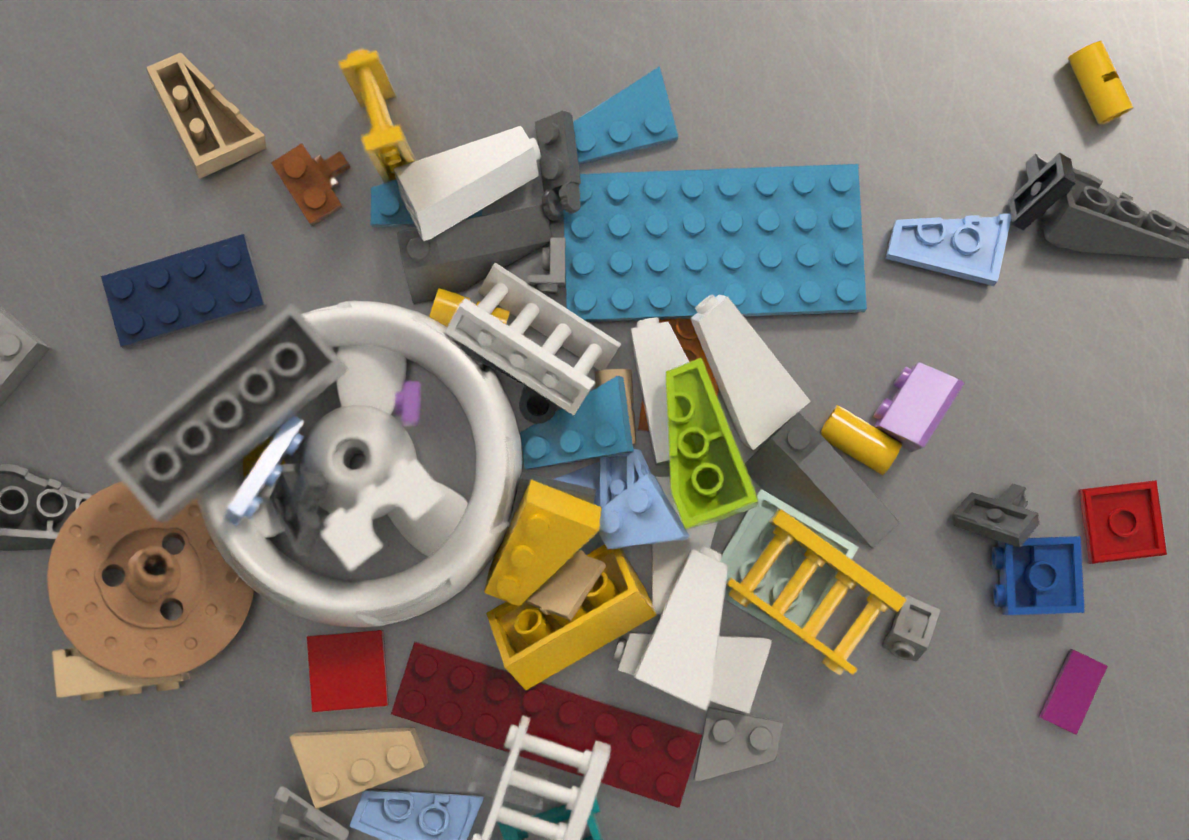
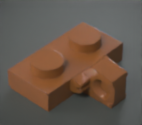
(312, 181)

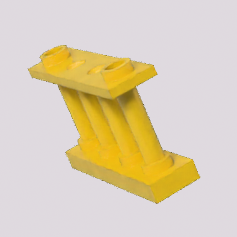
(371, 87)
(848, 577)

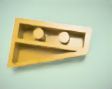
(539, 541)

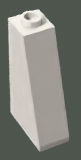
(466, 179)
(655, 352)
(748, 374)
(670, 556)
(686, 636)
(736, 667)

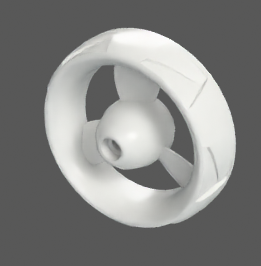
(453, 534)

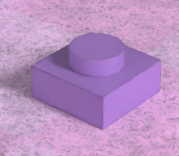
(408, 404)

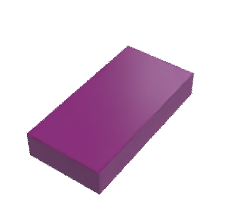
(1073, 691)

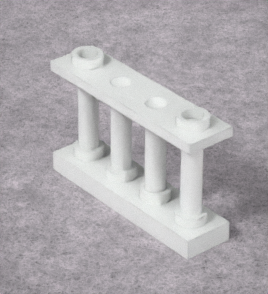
(522, 357)
(576, 799)

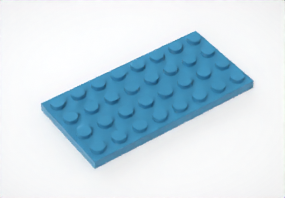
(758, 235)

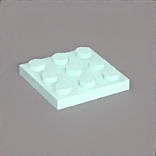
(749, 543)

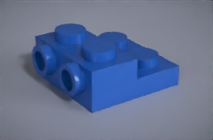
(1039, 576)

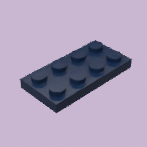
(183, 291)

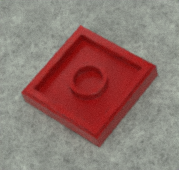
(1122, 522)
(347, 671)

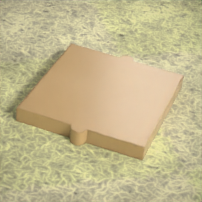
(567, 586)

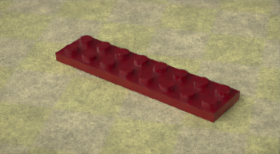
(485, 701)

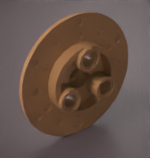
(124, 623)

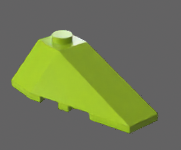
(704, 459)

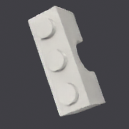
(352, 532)

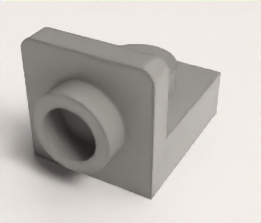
(555, 262)
(912, 629)

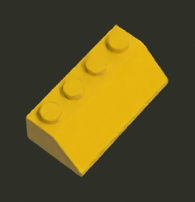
(542, 644)

